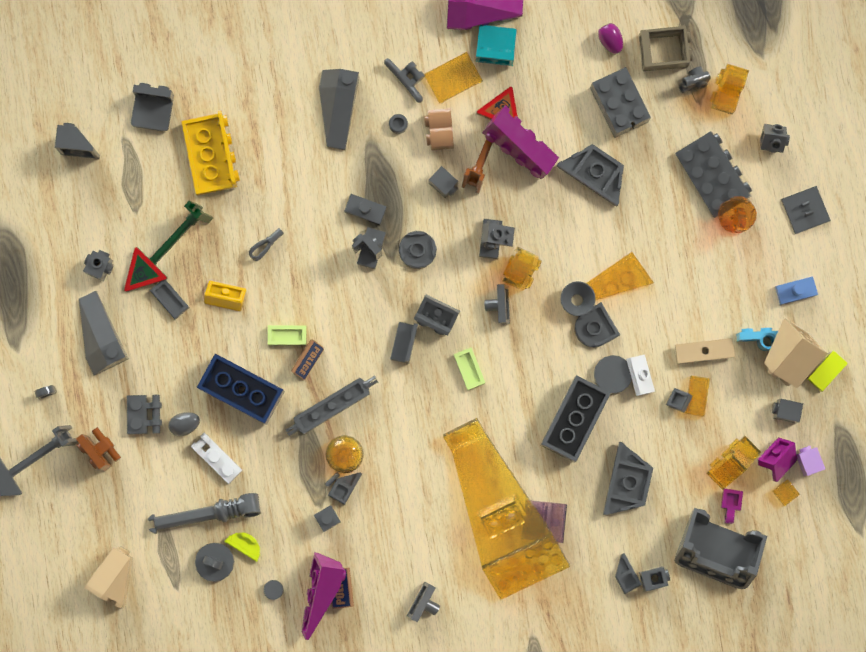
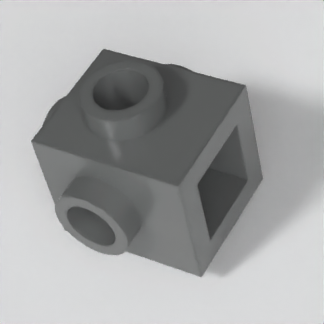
(774, 138)
(101, 271)

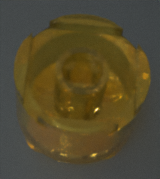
(520, 269)

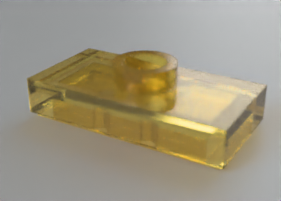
(698, 389)

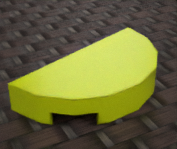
(246, 544)

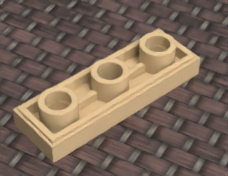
(715, 350)

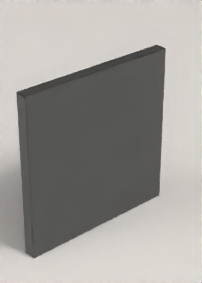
(805, 209)

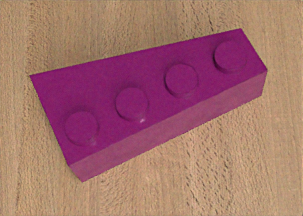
(520, 143)

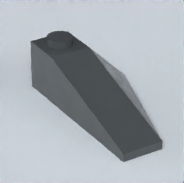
(100, 339)

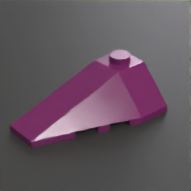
(326, 582)

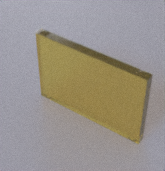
(453, 77)

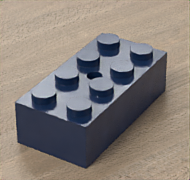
(223, 381)

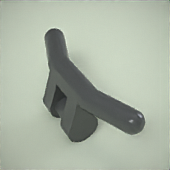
(401, 75)

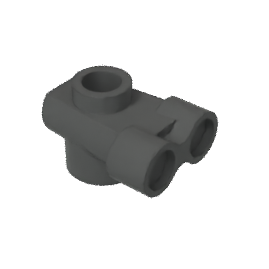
(696, 78)

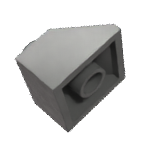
(73, 143)

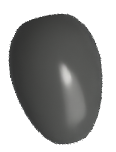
(183, 423)

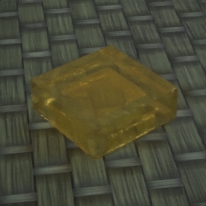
(786, 492)

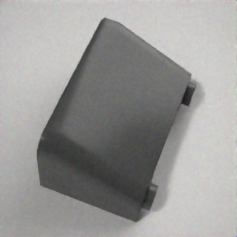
(720, 551)

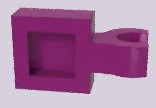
(731, 501)

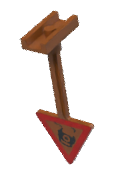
(474, 176)

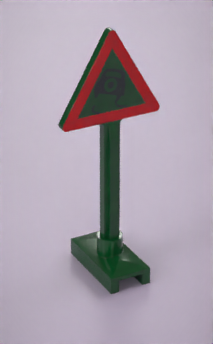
(144, 269)

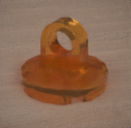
(737, 214)

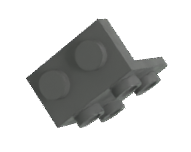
(152, 107)

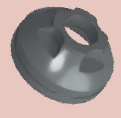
(578, 288)

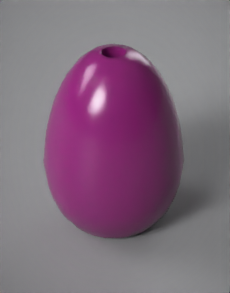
(611, 38)

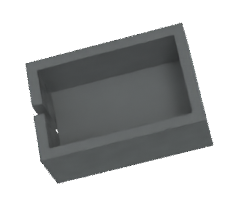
(620, 102)

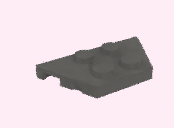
(596, 171)
(628, 481)

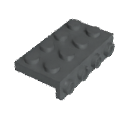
(712, 171)

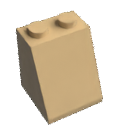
(793, 354)

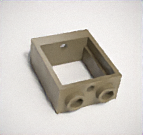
(644, 39)

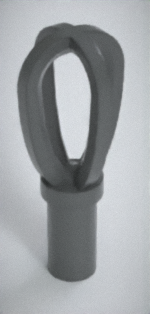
(270, 240)

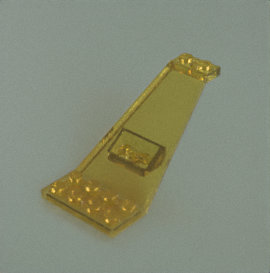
(518, 547)

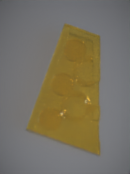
(620, 277)

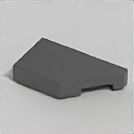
(344, 487)
(626, 575)

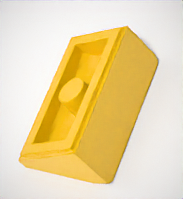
(224, 296)

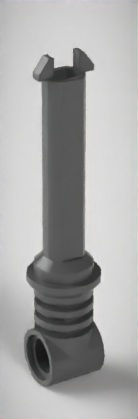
(245, 506)

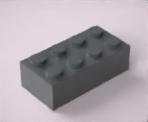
(575, 419)

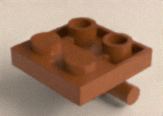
(97, 451)

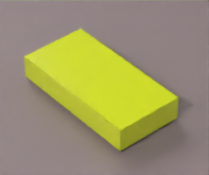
(827, 371)

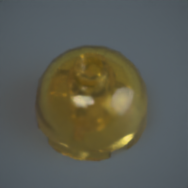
(344, 454)

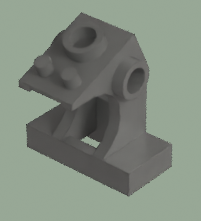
(493, 237)

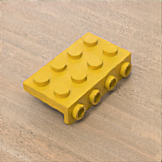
(210, 153)

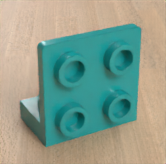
(496, 45)

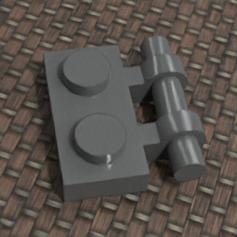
(137, 414)

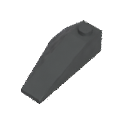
(337, 99)

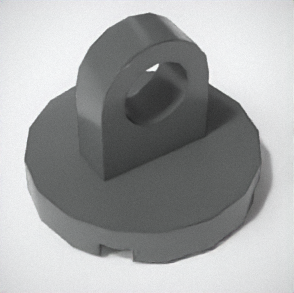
(214, 562)

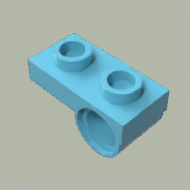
(748, 335)

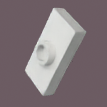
(640, 375)

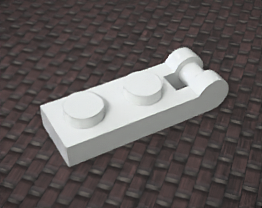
(217, 458)

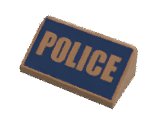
(307, 359)
(344, 596)

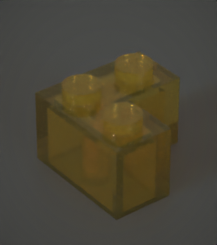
(730, 85)
(734, 462)

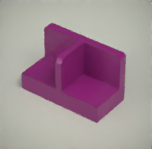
(779, 458)

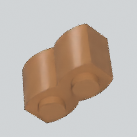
(440, 129)

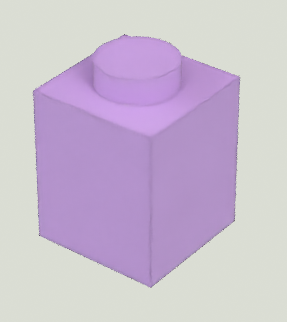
(810, 461)

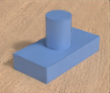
(796, 290)

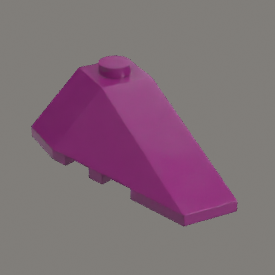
(470, 13)

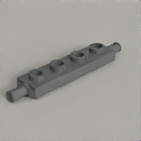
(331, 405)

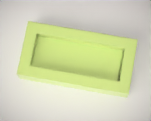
(287, 334)
(469, 368)

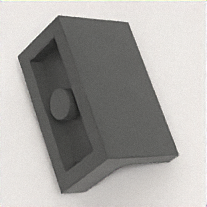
(404, 342)

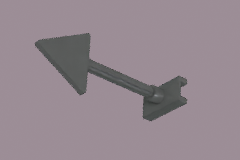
(7, 483)

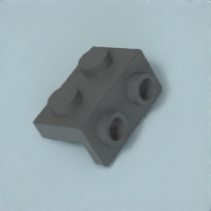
(371, 245)
(436, 315)

